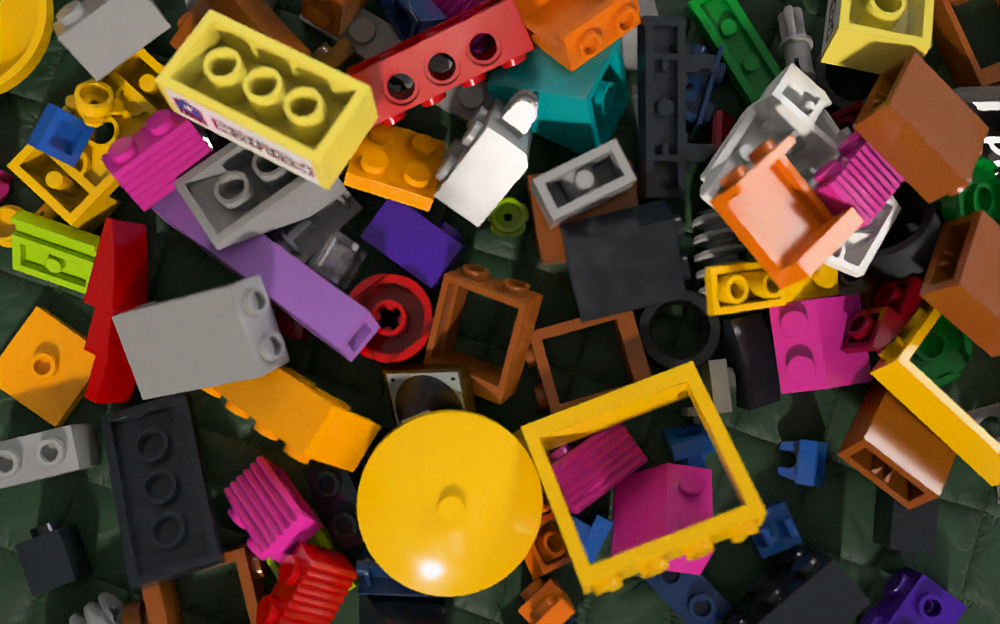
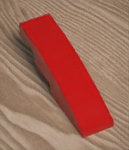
(114, 286)

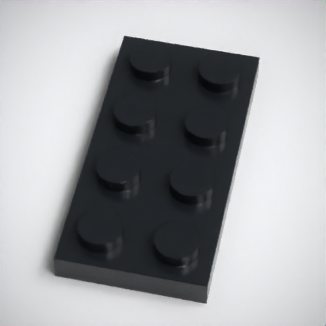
(161, 491)

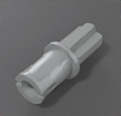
(795, 42)

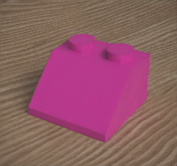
(810, 342)
(658, 504)

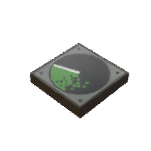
(428, 388)

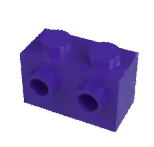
(415, 242)
(914, 600)

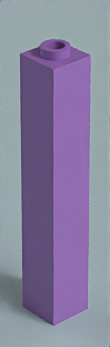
(286, 280)

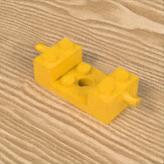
(84, 192)

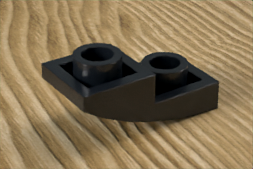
(751, 349)

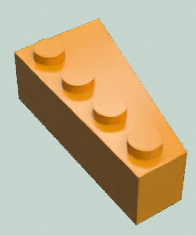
(301, 416)

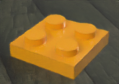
(397, 165)

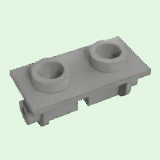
(306, 235)

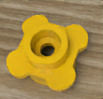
(94, 102)

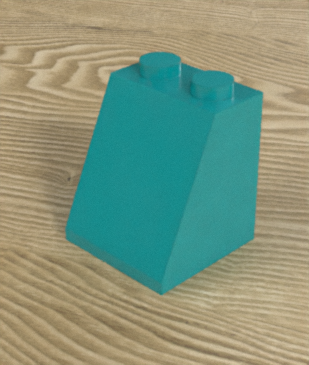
(575, 106)

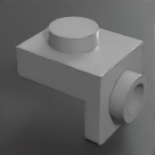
(719, 383)

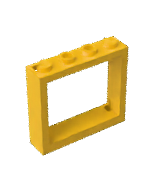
(930, 402)
(620, 407)

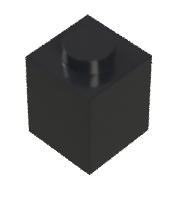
(904, 529)
(53, 557)

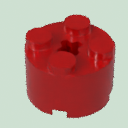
(417, 312)

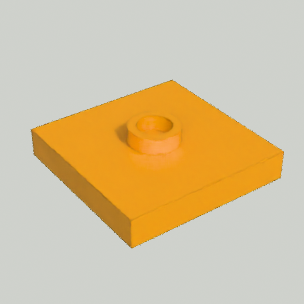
(46, 367)

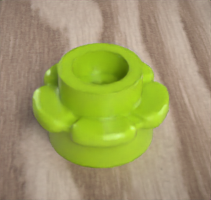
(519, 215)

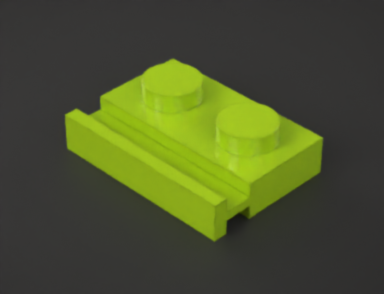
(53, 250)

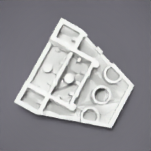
(798, 108)

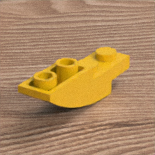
(748, 286)

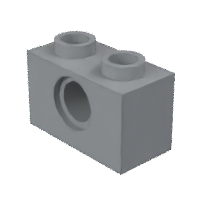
(583, 183)
(47, 454)

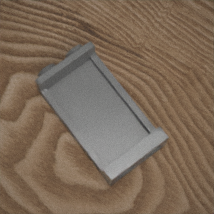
(202, 339)

